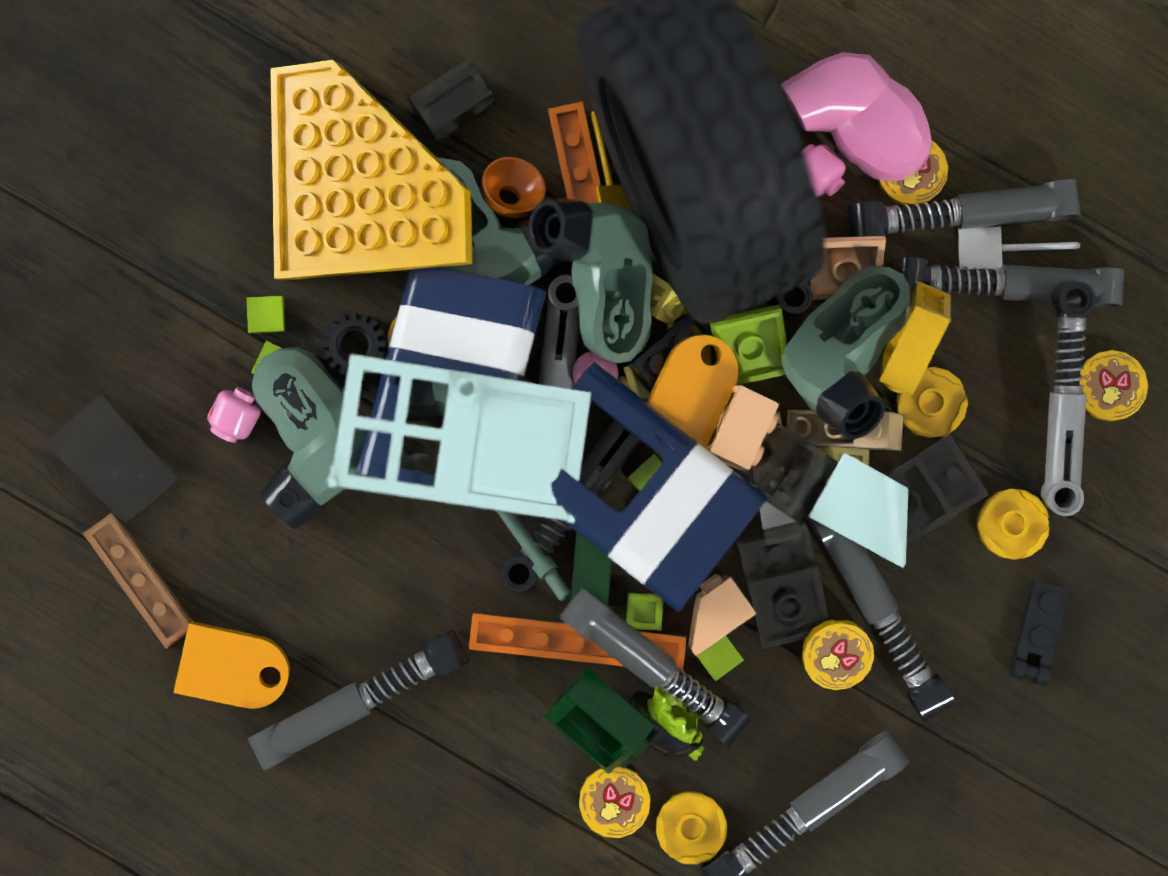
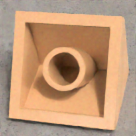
(843, 259)

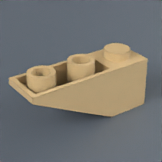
(818, 433)

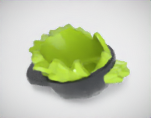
(674, 728)

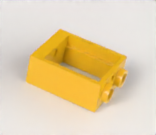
(914, 345)

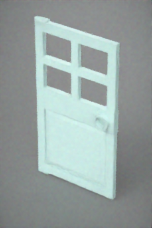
(496, 443)

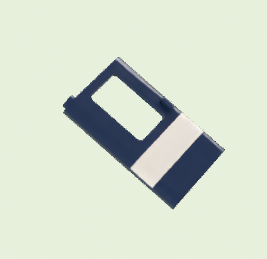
(452, 325)
(680, 516)

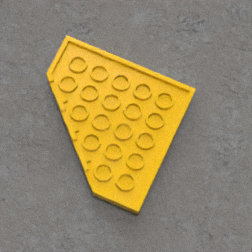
(356, 183)

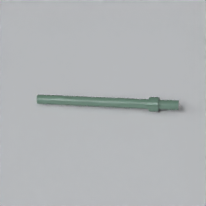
(543, 565)

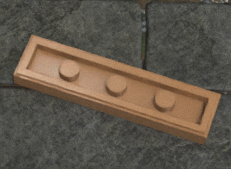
(139, 579)

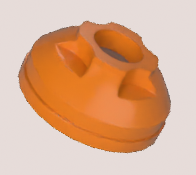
(515, 176)

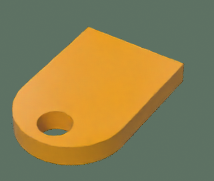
(693, 392)
(228, 666)

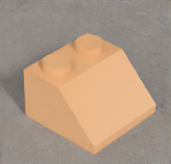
(743, 428)
(717, 612)

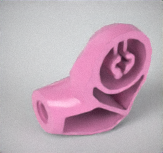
(866, 111)

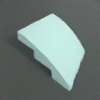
(865, 509)

